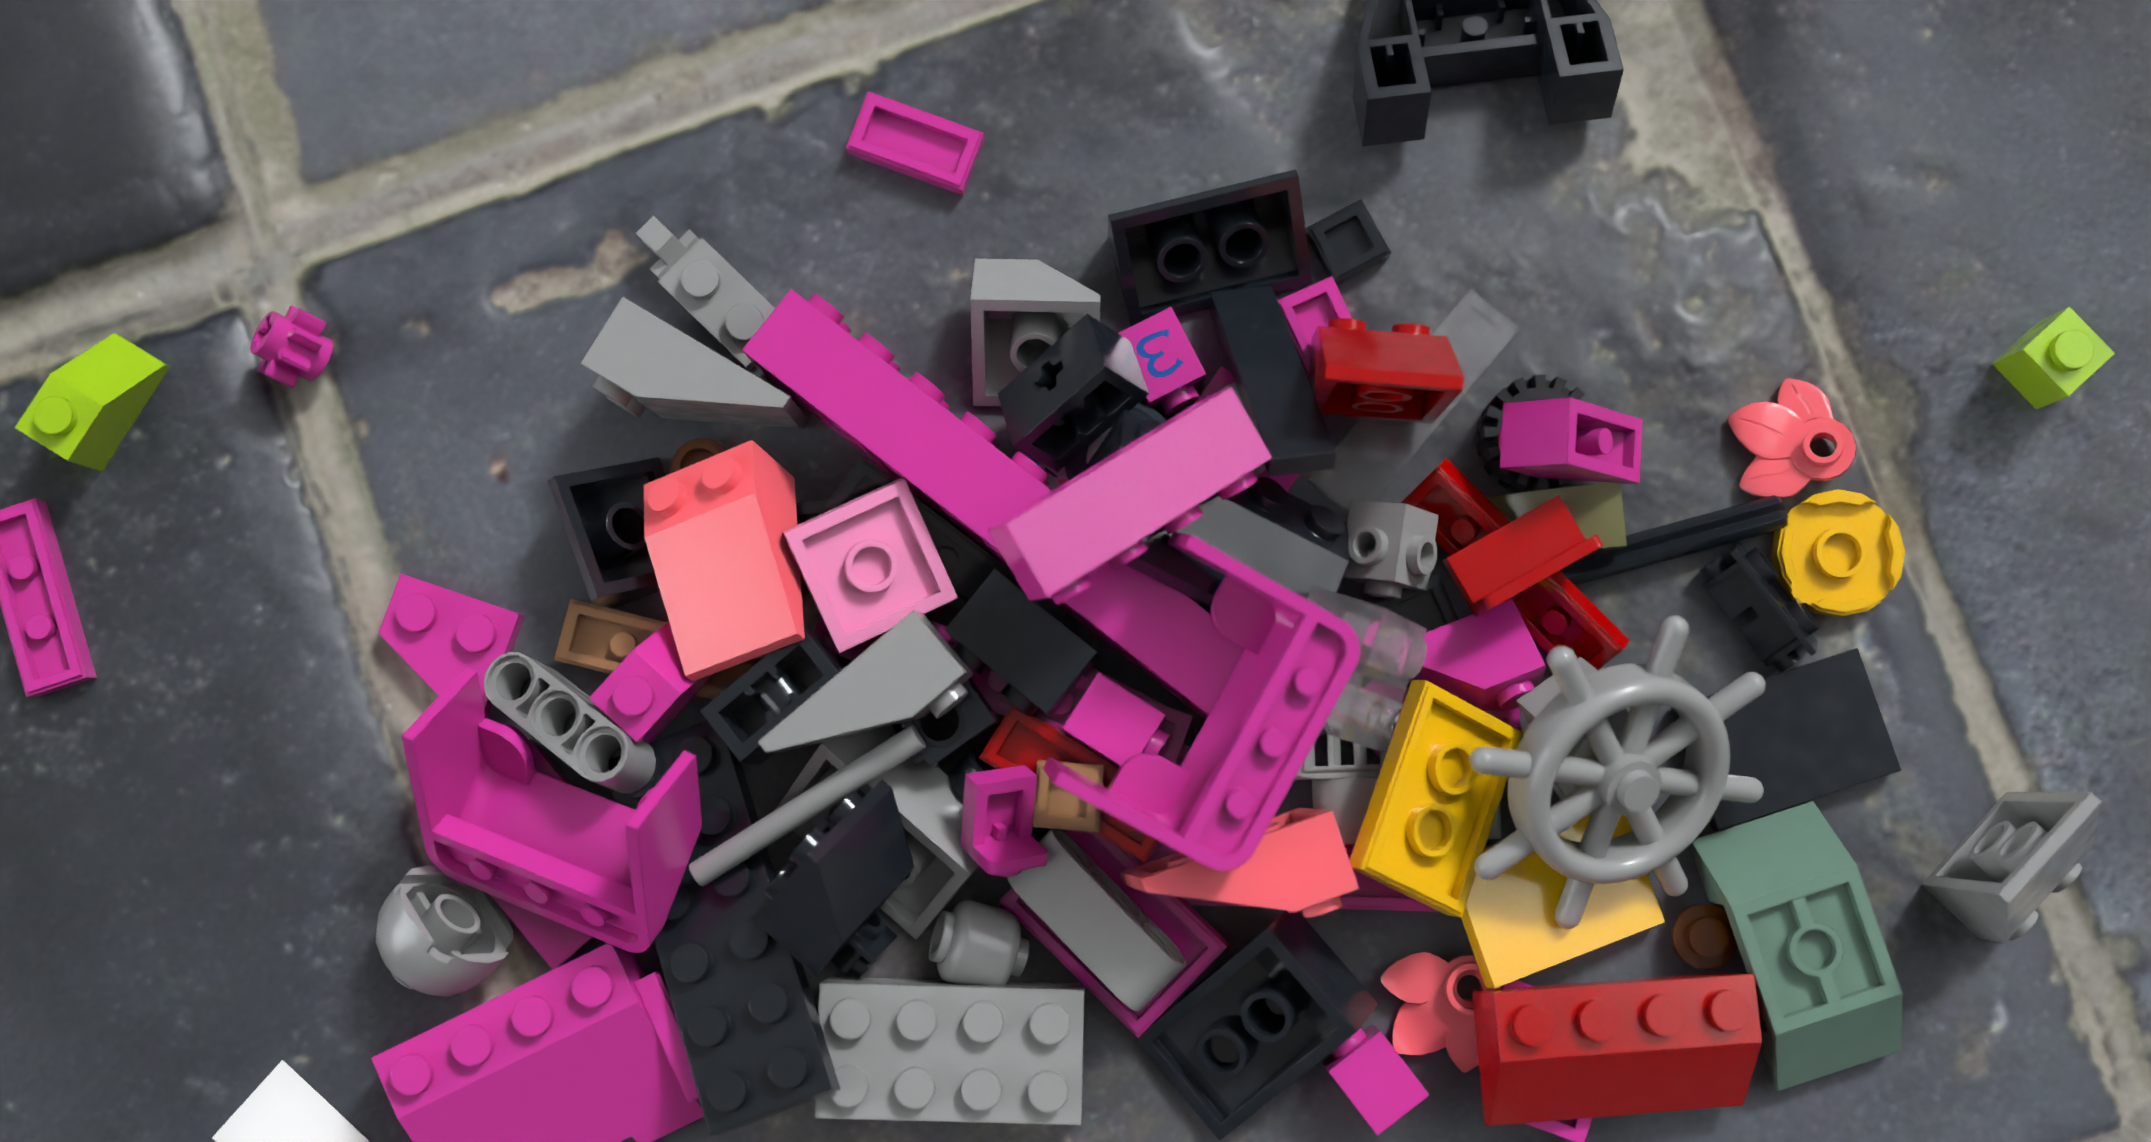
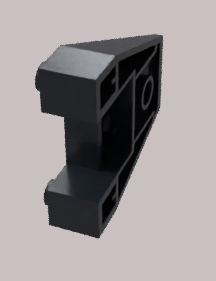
(1439, 43)

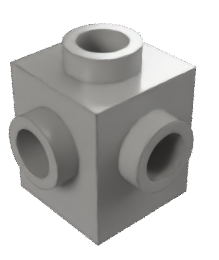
(1390, 547)

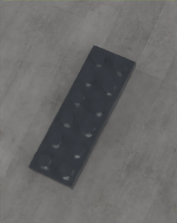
(730, 983)

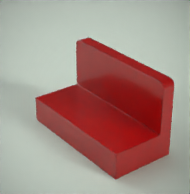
(1518, 555)

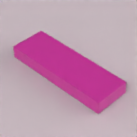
(40, 603)

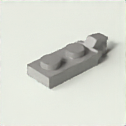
(707, 287)

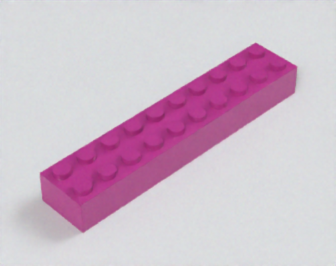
(976, 486)

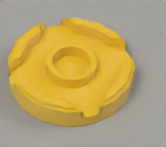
(1838, 553)

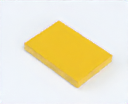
(1428, 802)
(1514, 915)

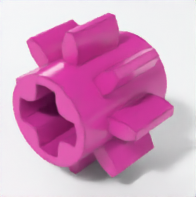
(291, 346)

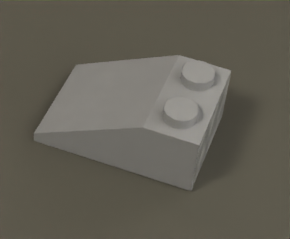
(661, 369)
(2015, 860)

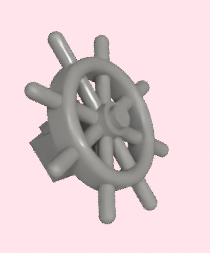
(1608, 767)

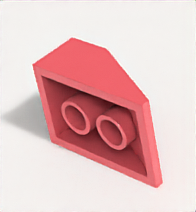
(725, 559)
(1293, 869)

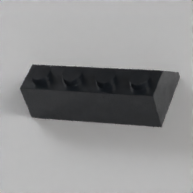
(1258, 527)

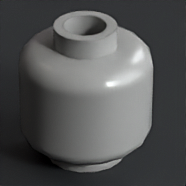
(978, 945)

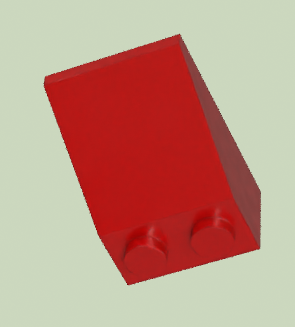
(1382, 372)

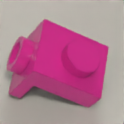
(1000, 821)

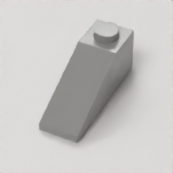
(886, 685)

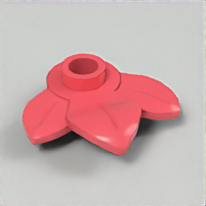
(1782, 440)
(1432, 1009)

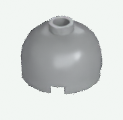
(440, 935)

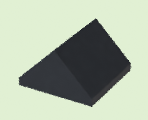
(606, 529)

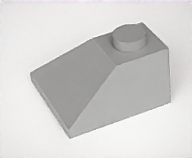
(1017, 316)

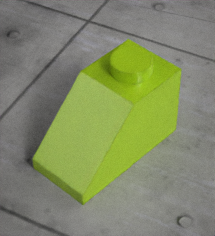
(93, 401)

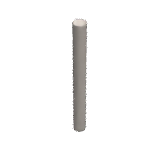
(807, 805)

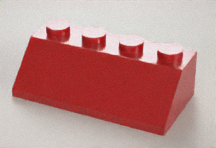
(1616, 1047)

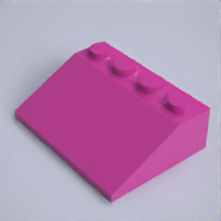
(543, 1064)

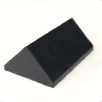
(1210, 243)

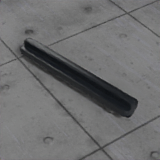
(1682, 539)

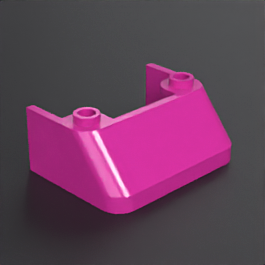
(1255, 733)
(542, 839)

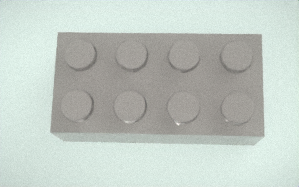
(953, 1050)

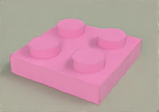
(870, 564)

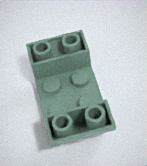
(1807, 940)

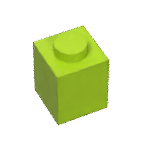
(2053, 358)

